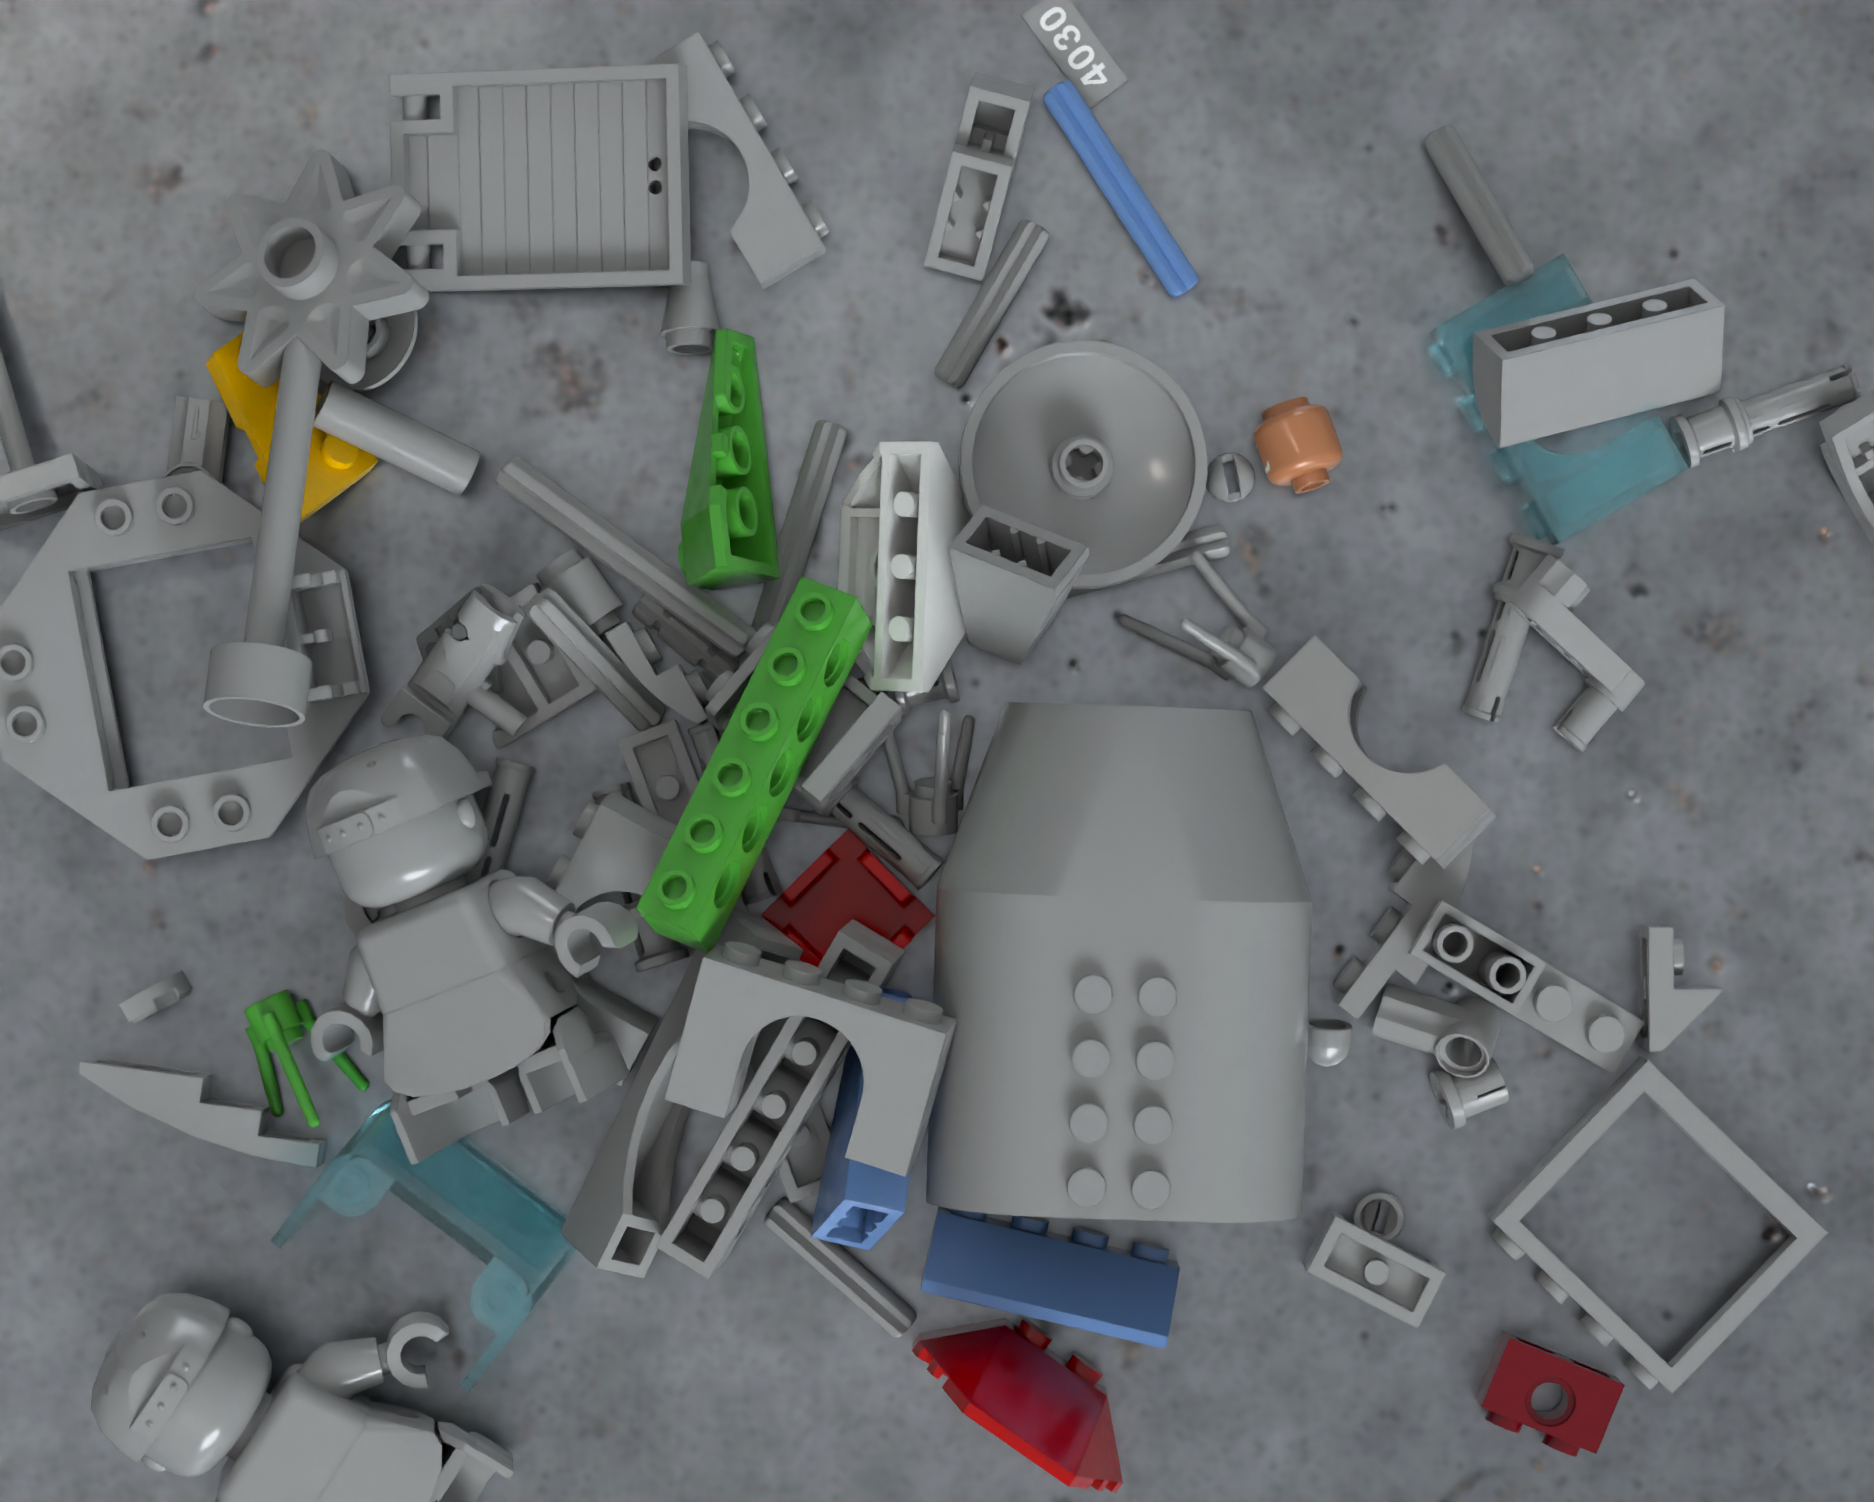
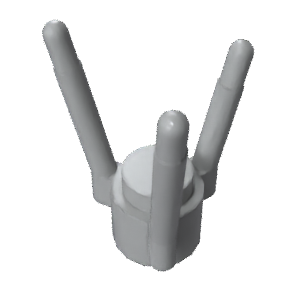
(1234, 653)
(936, 799)

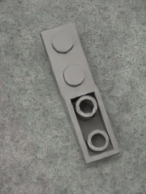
(1395, 933)
(1526, 987)

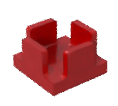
(841, 887)

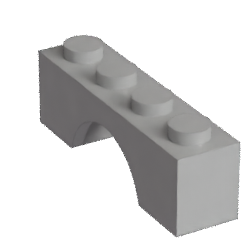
(773, 227)
(1431, 806)

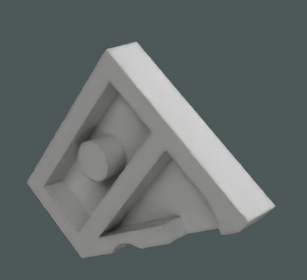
(535, 676)

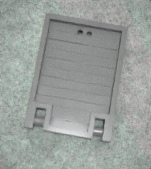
(546, 177)

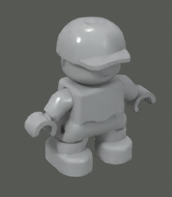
(461, 969)
(192, 1387)

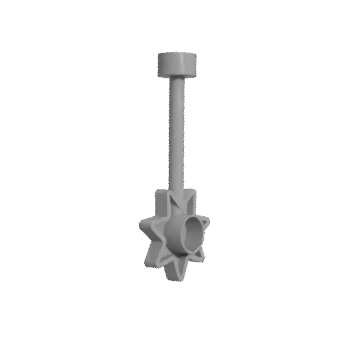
(306, 297)

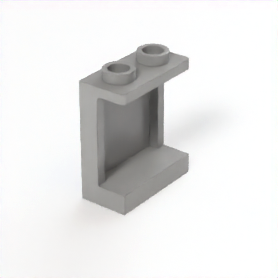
(848, 737)

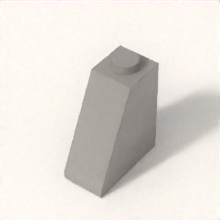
(1011, 581)

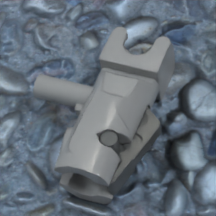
(456, 665)

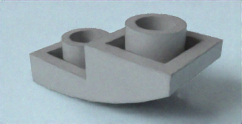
(673, 687)

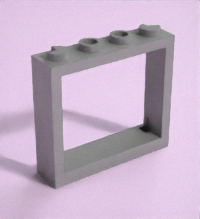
(1562, 1282)

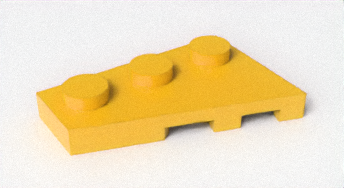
(331, 463)

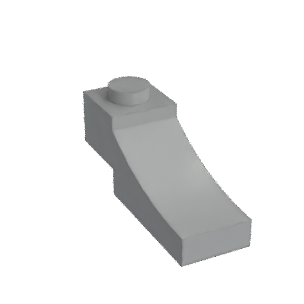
(978, 176)

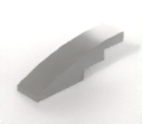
(184, 1103)

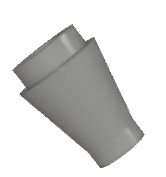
(691, 315)

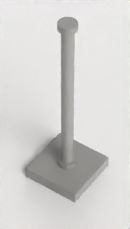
(30, 488)

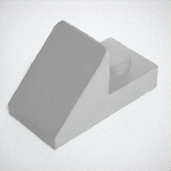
(1664, 1006)

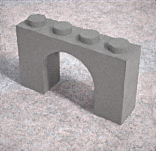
(615, 854)
(896, 1043)

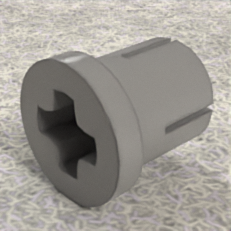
(1466, 1097)

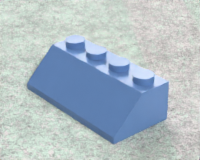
(1053, 1275)

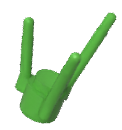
(275, 1026)

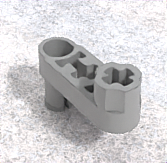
(1547, 605)

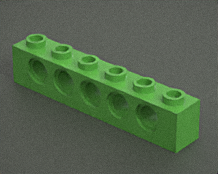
(755, 765)

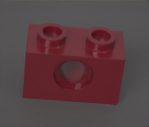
(1522, 1366)

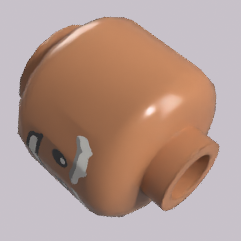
(1297, 444)

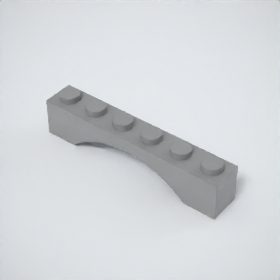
(630, 1182)

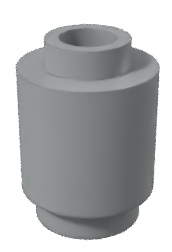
(583, 589)

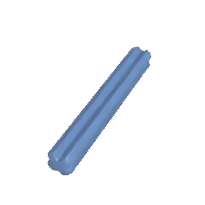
(1120, 188)

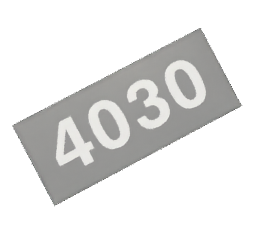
(1075, 49)

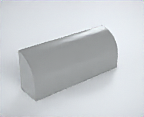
(1598, 362)

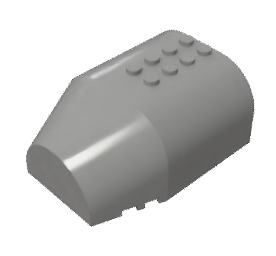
(1122, 974)

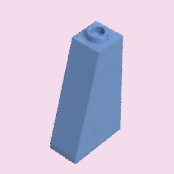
(853, 1198)

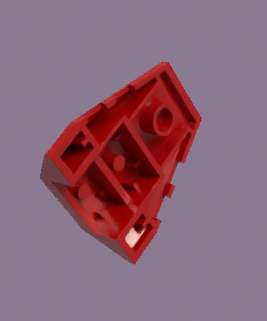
(1028, 1397)

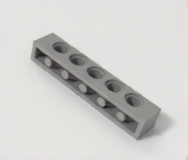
(771, 1113)

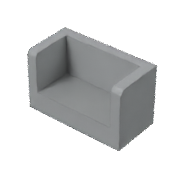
(1373, 1269)

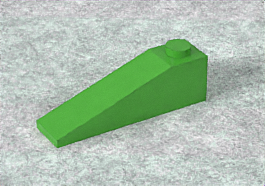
(728, 492)

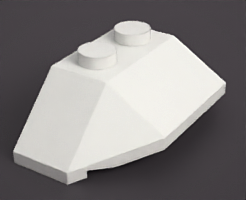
(900, 563)

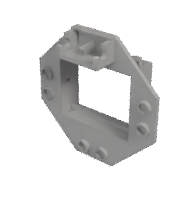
(57, 685)

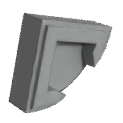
(156, 998)

